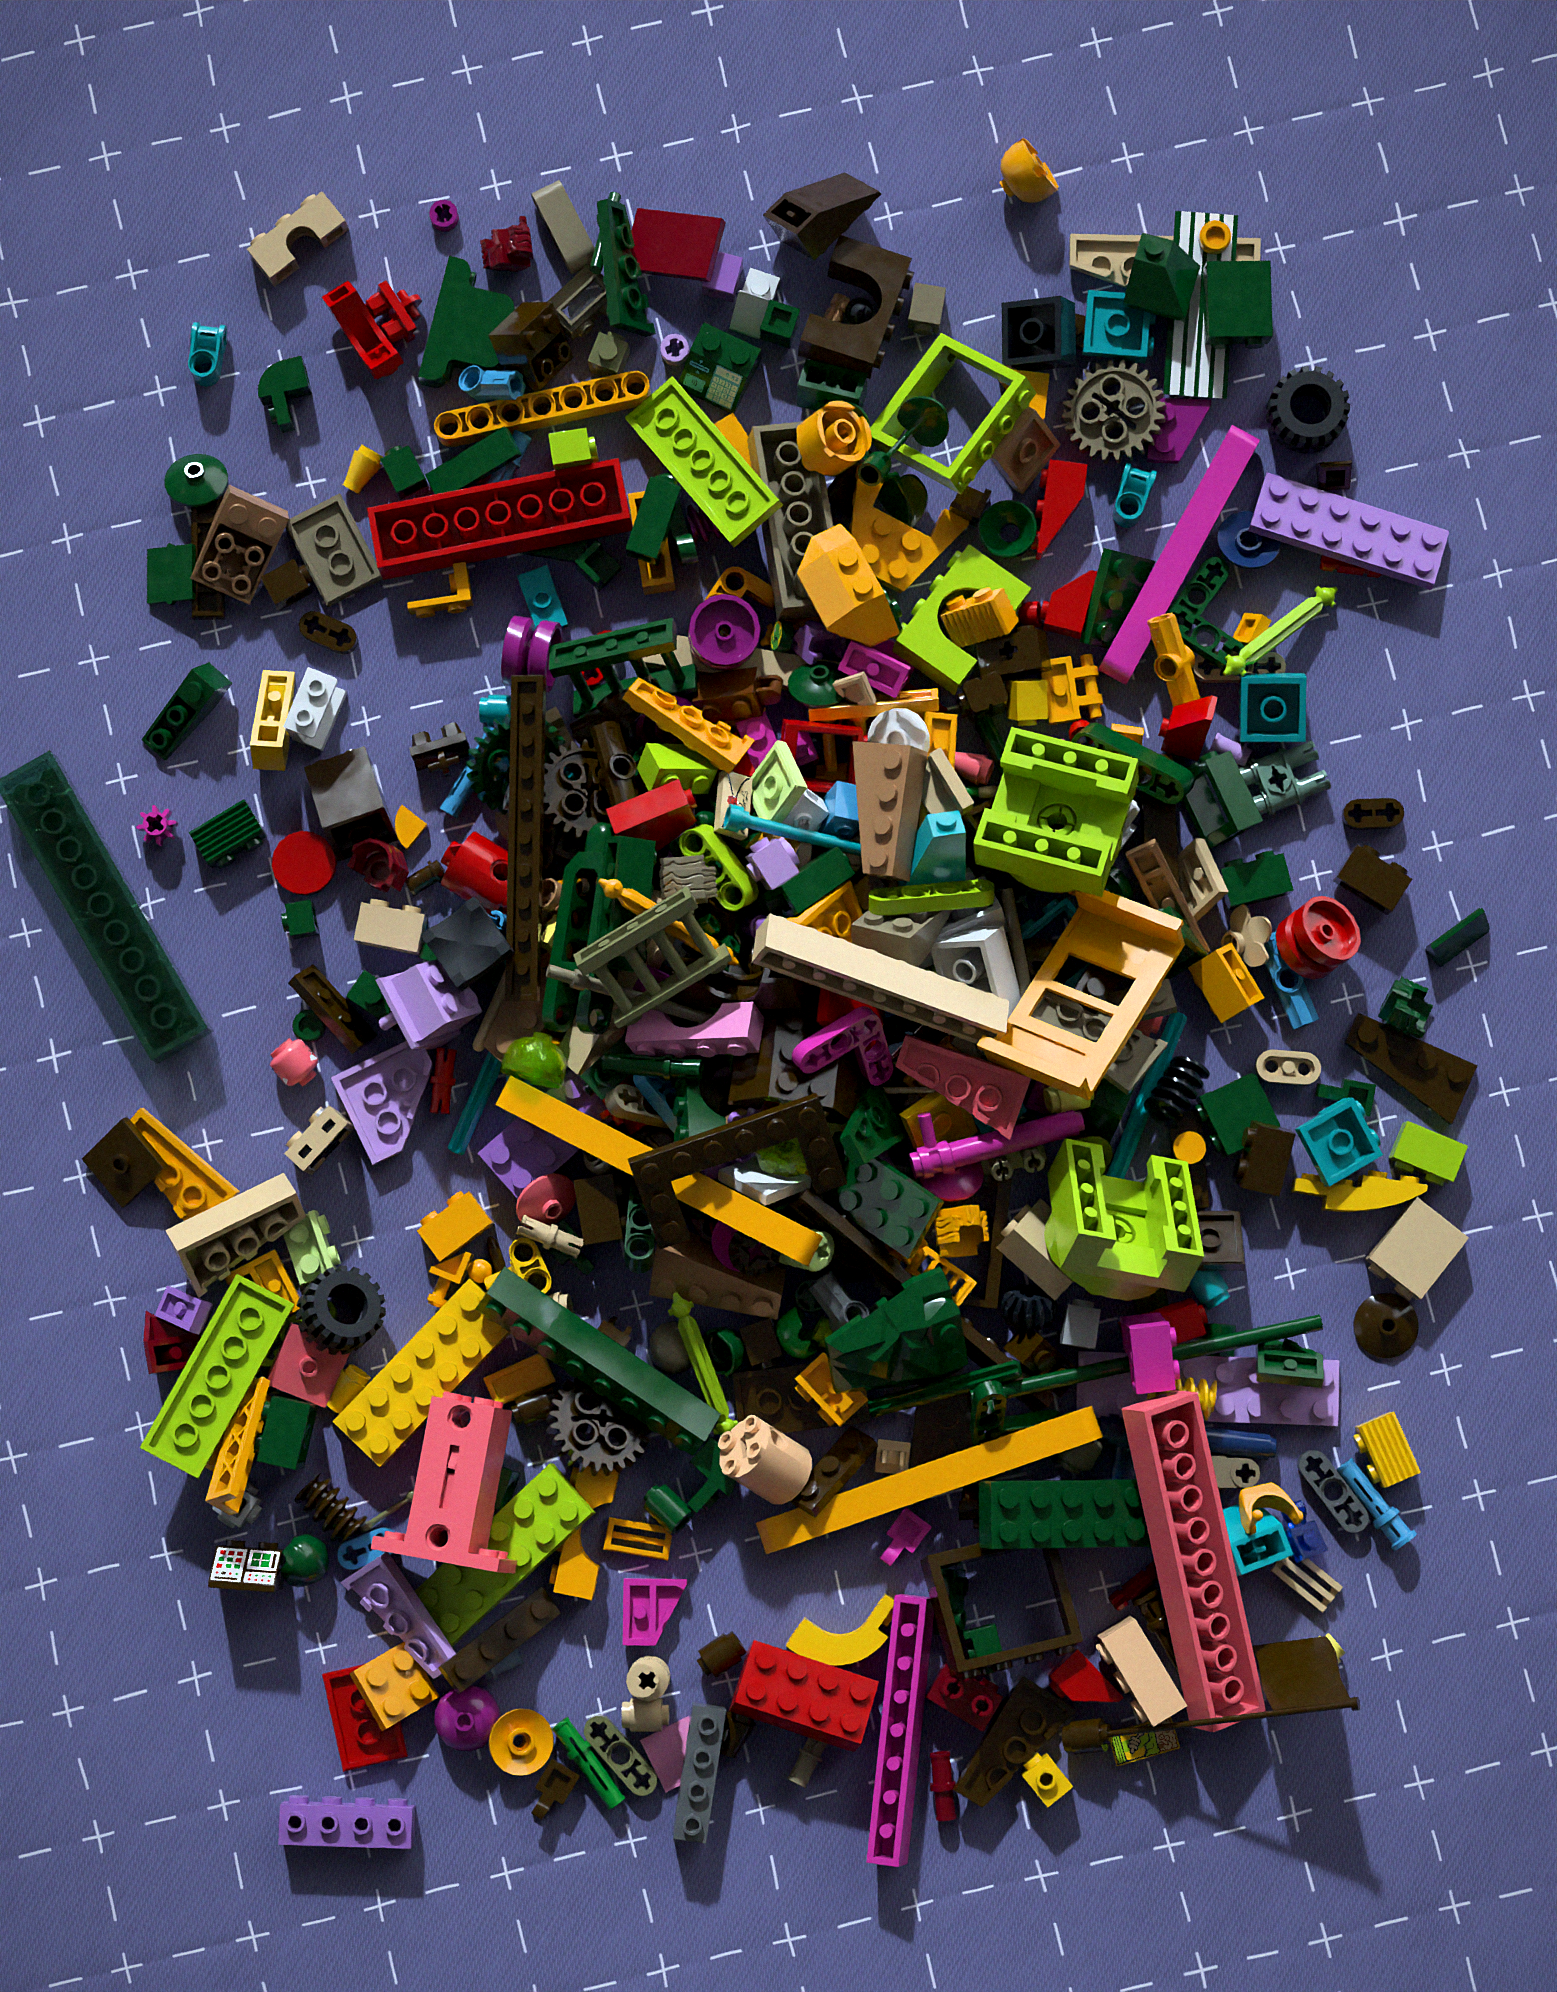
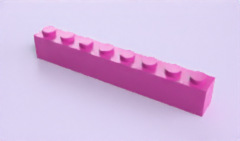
(900, 1730)

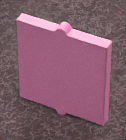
(667, 1752)

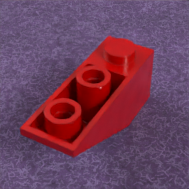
(1062, 496)

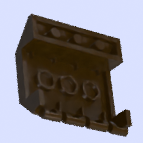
(777, 1079)

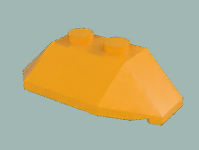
(845, 589)

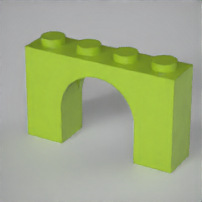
(922, 640)

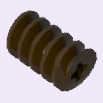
(330, 1509)

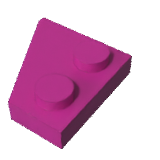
(648, 1608)

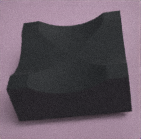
(468, 944)

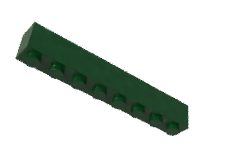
(598, 1361)

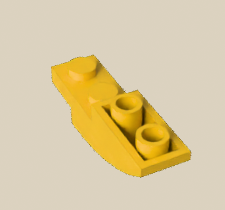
(1371, 1193)

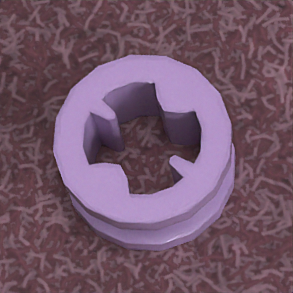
(683, 353)

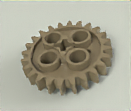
(1094, 433)

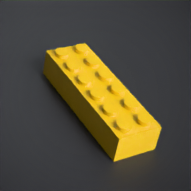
(430, 1363)

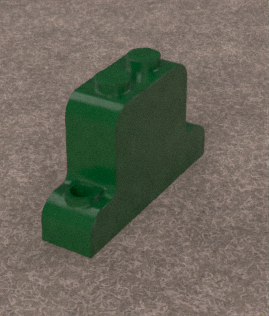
(462, 326)

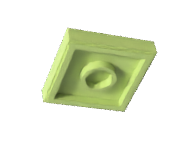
(777, 784)

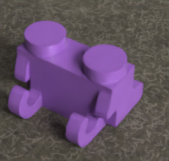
(815, 637)

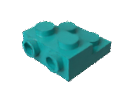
(1116, 329)
(1339, 1140)

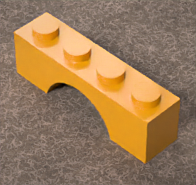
(576, 1571)

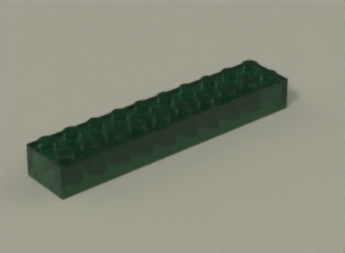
(103, 907)

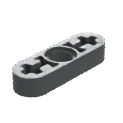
(1341, 1515)

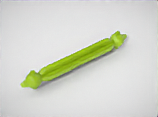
(1280, 631)
(701, 1363)

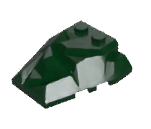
(902, 1342)

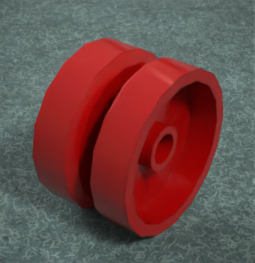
(1318, 937)

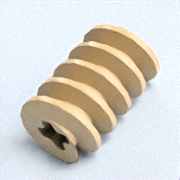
(650, 1691)

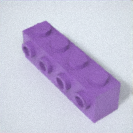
(347, 1823)

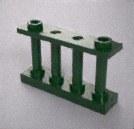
(617, 647)

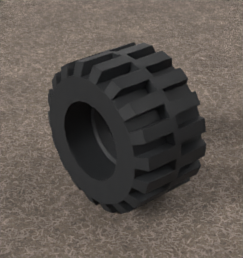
(1311, 384)
(360, 1295)

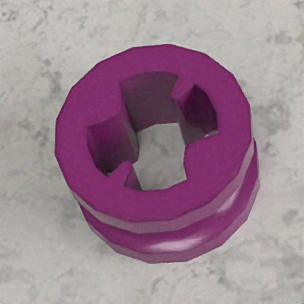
(446, 225)

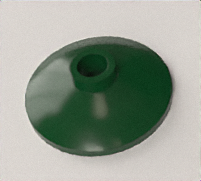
(197, 489)
(813, 684)

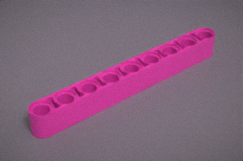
(1179, 553)

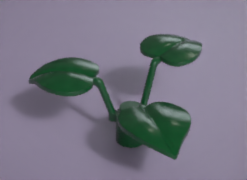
(905, 495)

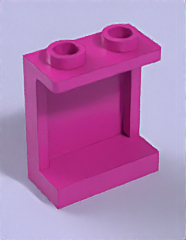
(881, 665)

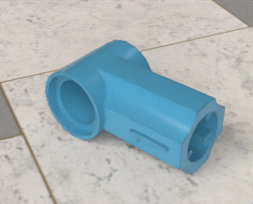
(491, 384)

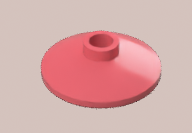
(547, 1199)

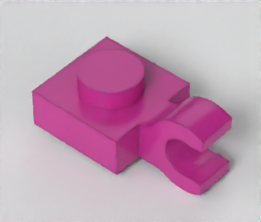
(906, 1533)

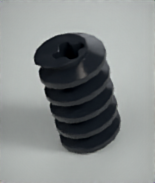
(1173, 1090)

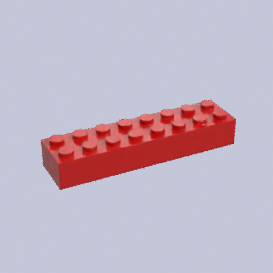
(500, 519)

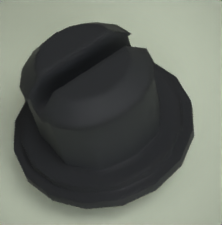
(859, 311)

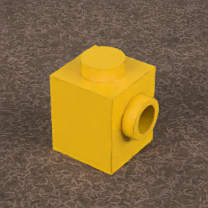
(1027, 700)
(1046, 1778)

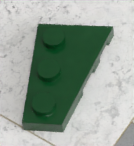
(1113, 595)
(871, 1127)

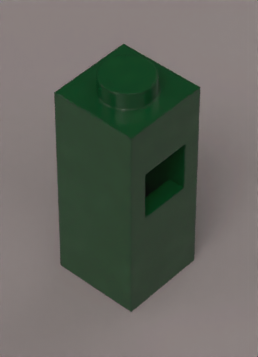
(654, 519)

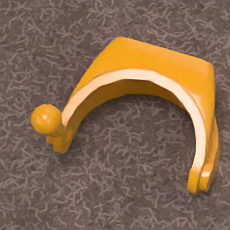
(1265, 1496)

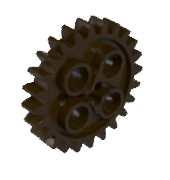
(561, 790)
(598, 1450)

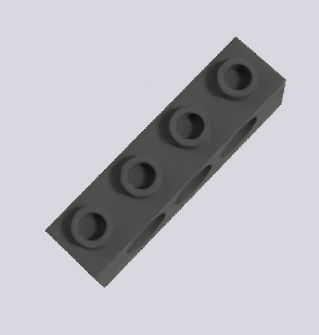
(699, 1772)

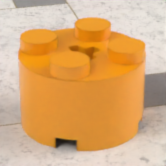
(833, 438)

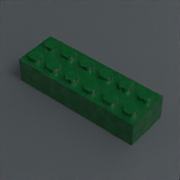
(1061, 1514)

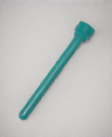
(738, 819)

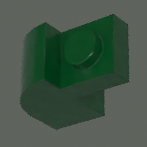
(280, 383)
(707, 1462)

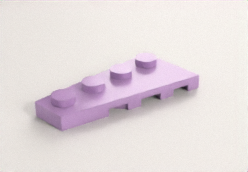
(395, 1601)

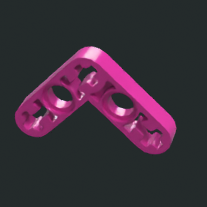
(864, 1029)

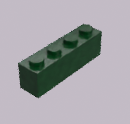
(632, 864)

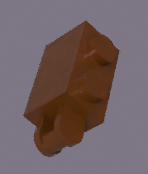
(736, 694)

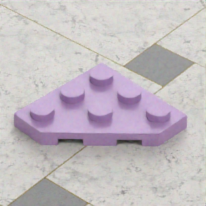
(385, 1097)

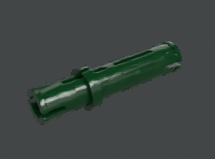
(644, 1065)

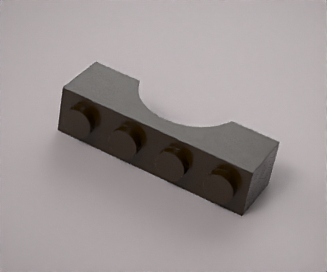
(766, 989)

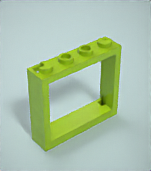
(986, 438)

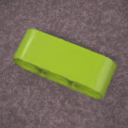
(733, 872)

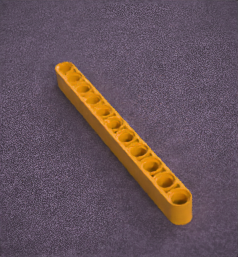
(693, 1189)
(932, 1479)

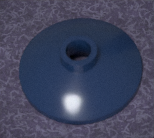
(1234, 532)

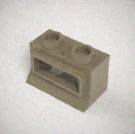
(580, 302)

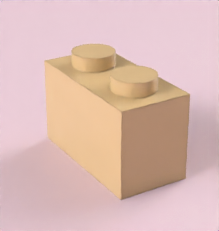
(390, 927)

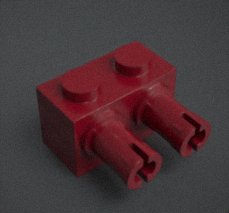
(965, 1698)

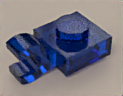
(1304, 1537)

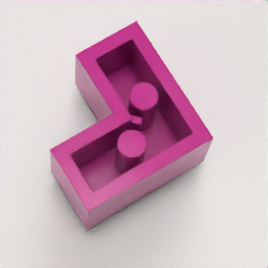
(762, 732)
(1149, 1349)

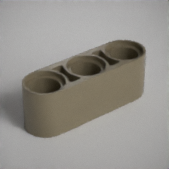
(564, 226)

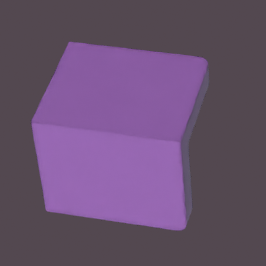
(724, 277)

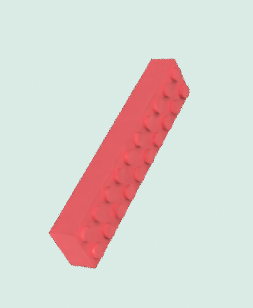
(1193, 1557)

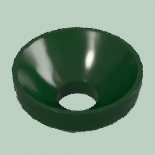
(1003, 514)

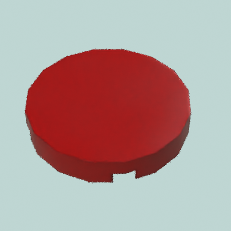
(304, 863)

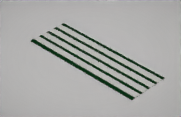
(1190, 364)

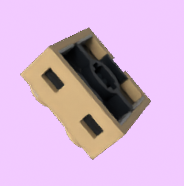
(319, 1140)

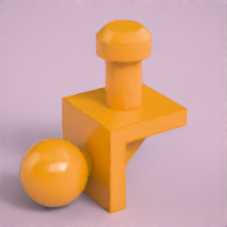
(456, 1270)

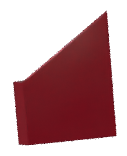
(166, 1345)

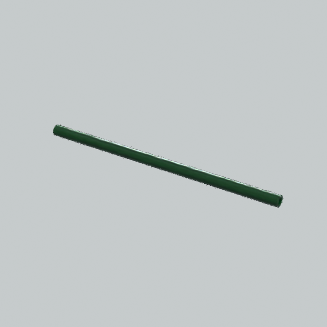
(1181, 1352)

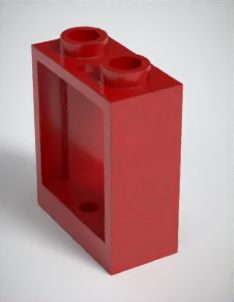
(790, 735)

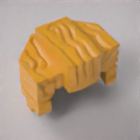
(960, 1231)

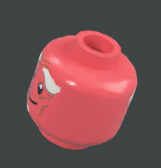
(294, 1062)

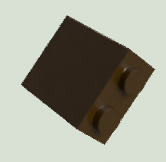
(349, 801)

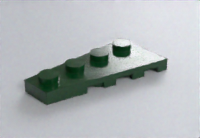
(621, 270)

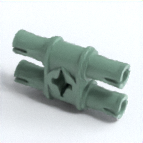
(1281, 766)

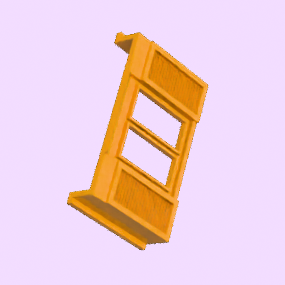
(1113, 936)

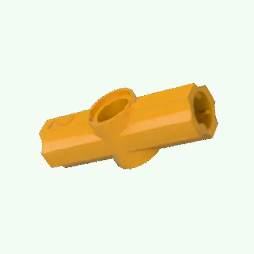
(1174, 659)

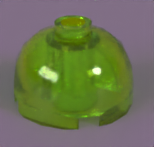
(535, 1061)

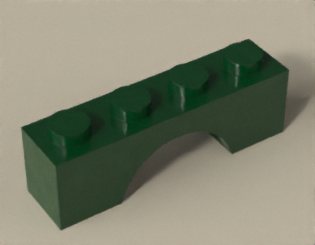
(689, 1106)

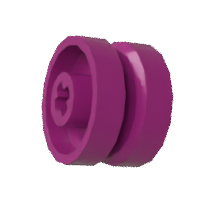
(709, 619)
(527, 649)

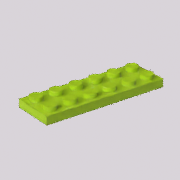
(703, 461)
(217, 1376)
(527, 1529)

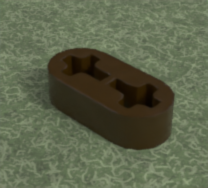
(325, 639)
(1372, 805)

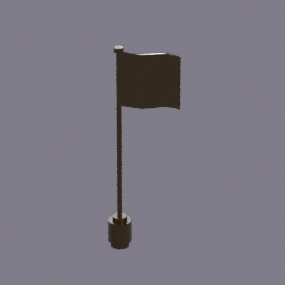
(1295, 1678)

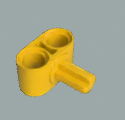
(525, 1269)

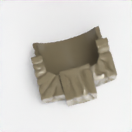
(690, 872)

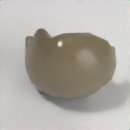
(668, 1349)

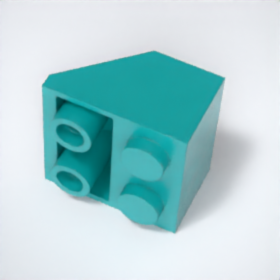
(1256, 1550)

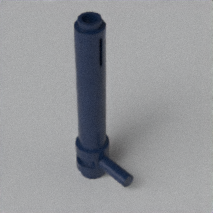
(1220, 1442)

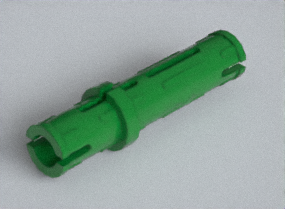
(565, 1730)

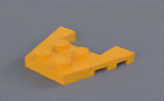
(892, 547)

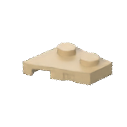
(1199, 878)

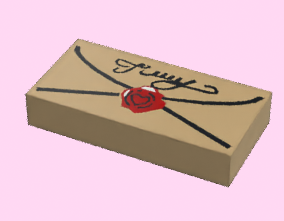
(734, 790)

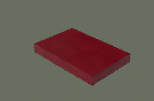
(676, 244)

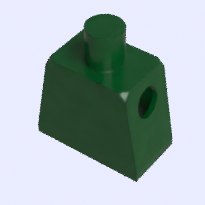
(369, 997)

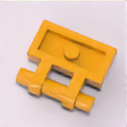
(1062, 692)

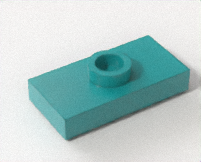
(542, 596)

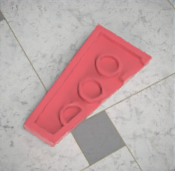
(976, 1085)

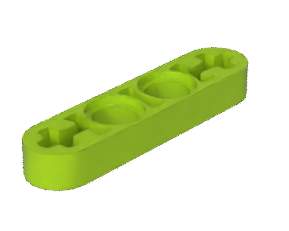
(931, 897)

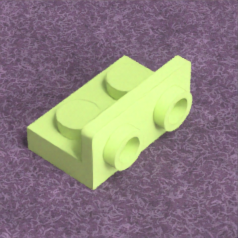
(310, 1247)

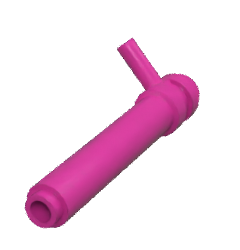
(947, 1156)

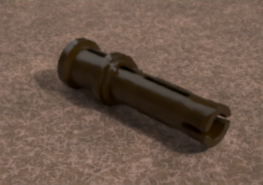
(1156, 1619)

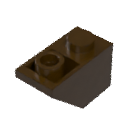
(1037, 1355)

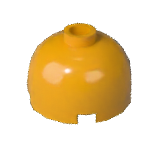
(1026, 174)

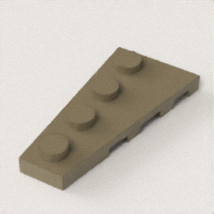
(1136, 1056)

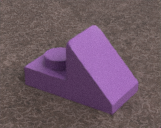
(184, 1310)

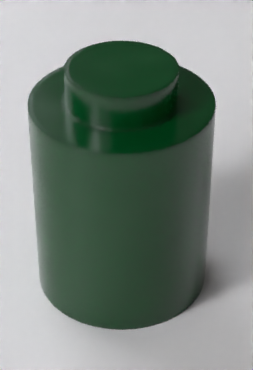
(667, 1509)

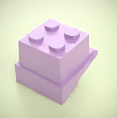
(427, 1005)

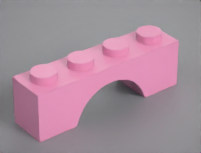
(732, 1030)

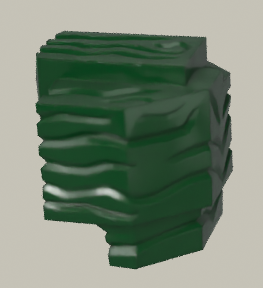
(1406, 1008)

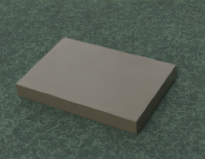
(333, 550)

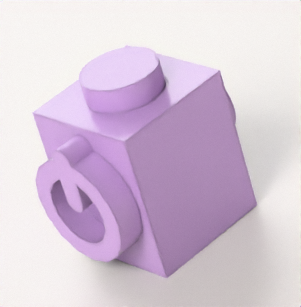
(772, 862)

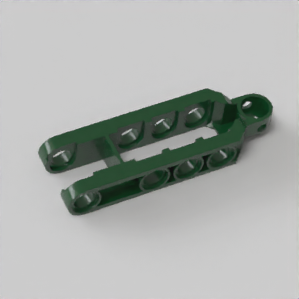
(587, 867)

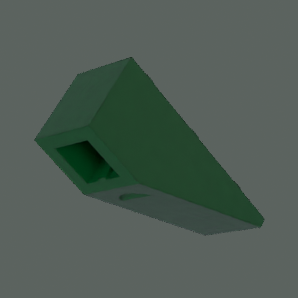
(186, 709)

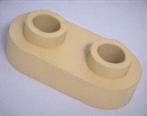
(1287, 1067)

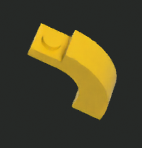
(845, 1648)

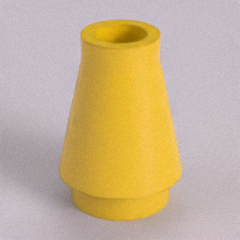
(362, 468)
(348, 1386)

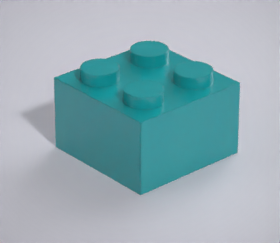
(1272, 707)

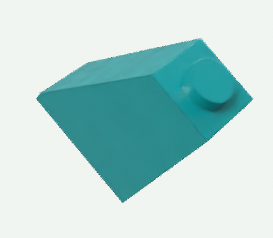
(939, 850)

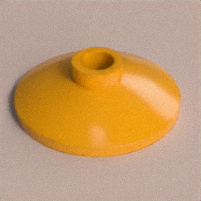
(533, 1750)

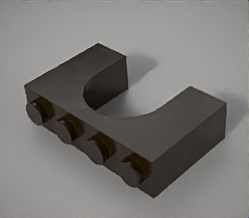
(884, 278)

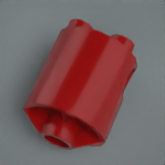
(478, 871)

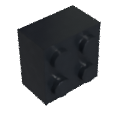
(1039, 334)

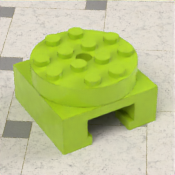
(1053, 784)
(1119, 1232)

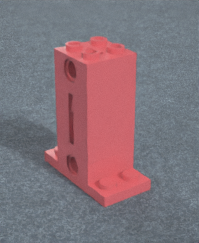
(456, 1486)

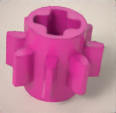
(162, 818)

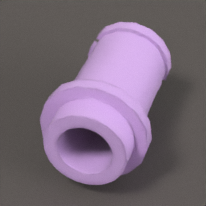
(1239, 752)

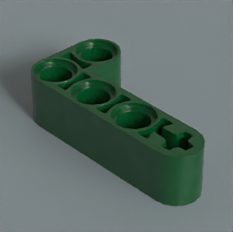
(1160, 766)

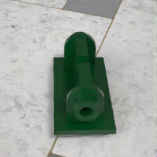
(600, 1082)
(957, 1589)

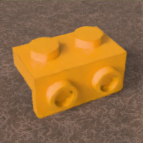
(817, 1384)

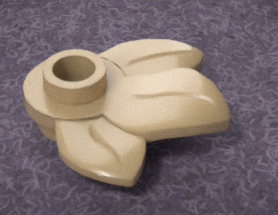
(1248, 936)

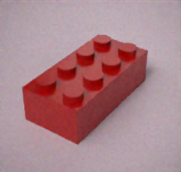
(804, 1696)

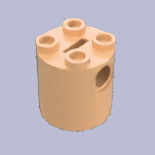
(764, 1460)

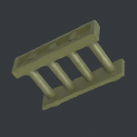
(652, 925)

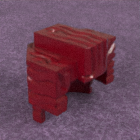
(509, 248)
(380, 864)

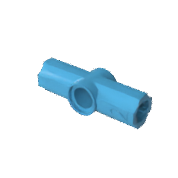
(1294, 1000)

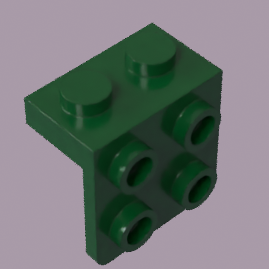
(1231, 1111)

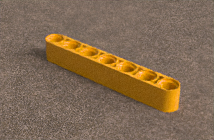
(555, 397)

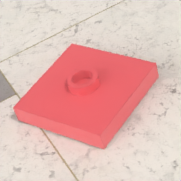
(304, 1369)

